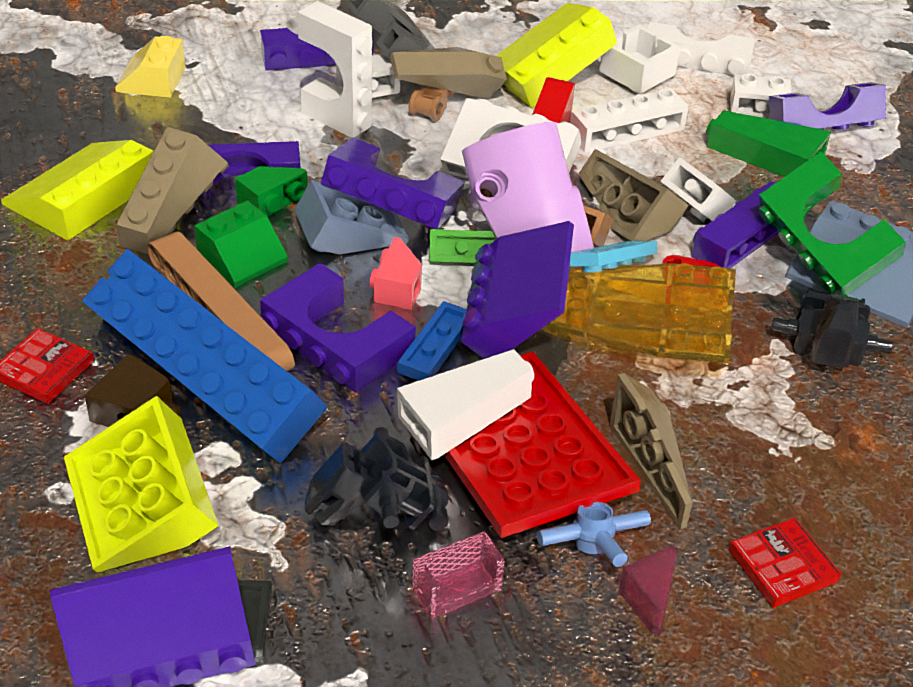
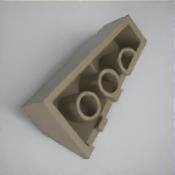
(168, 188)

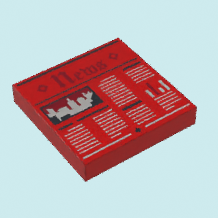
(43, 365)
(784, 562)

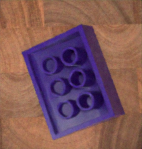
(517, 288)
(155, 624)

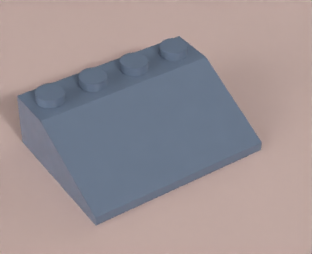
(888, 292)

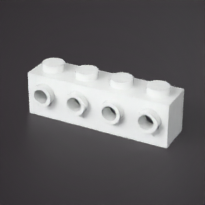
(629, 119)

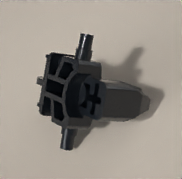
(832, 329)
(382, 478)

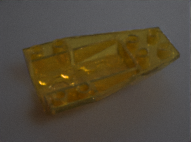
(651, 312)

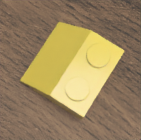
(154, 68)

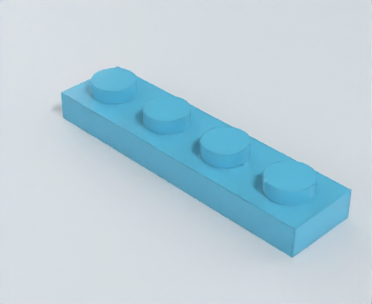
(612, 255)

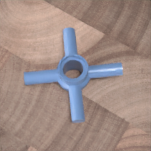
(595, 531)

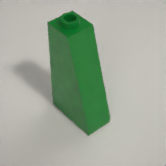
(765, 142)

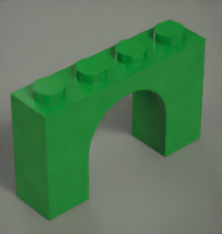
(837, 265)

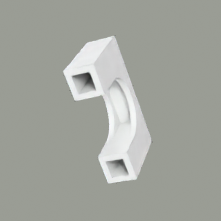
(350, 46)
(483, 119)

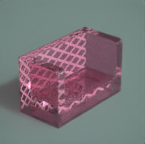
(457, 574)

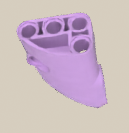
(527, 182)

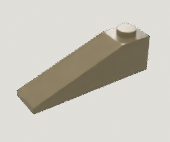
(451, 70)
(634, 201)
(650, 440)

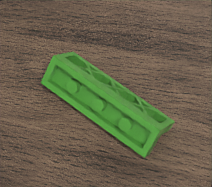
(457, 245)

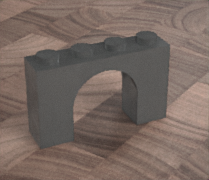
(396, 27)

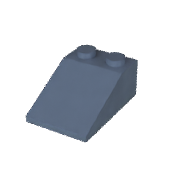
(345, 223)

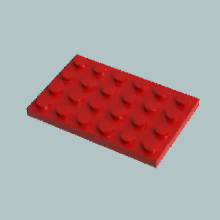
(540, 460)

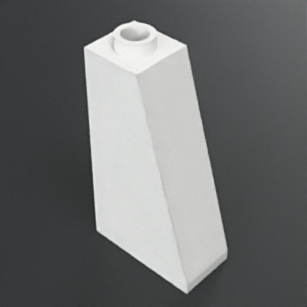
(463, 400)

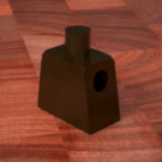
(125, 390)

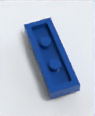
(433, 343)

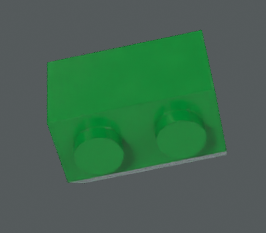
(240, 243)

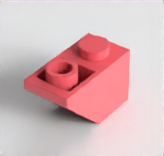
(398, 277)

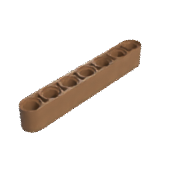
(202, 282)

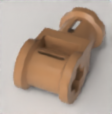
(429, 101)

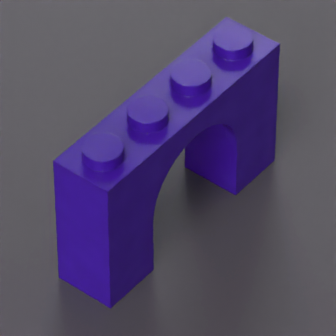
(354, 172)
(348, 357)

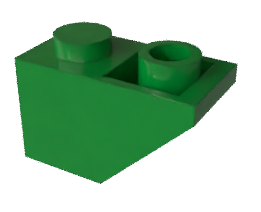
(271, 187)

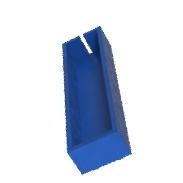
(206, 355)

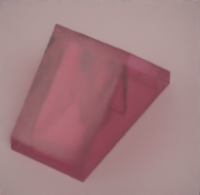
(647, 586)

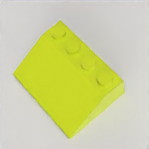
(556, 49)
(82, 187)
(139, 488)

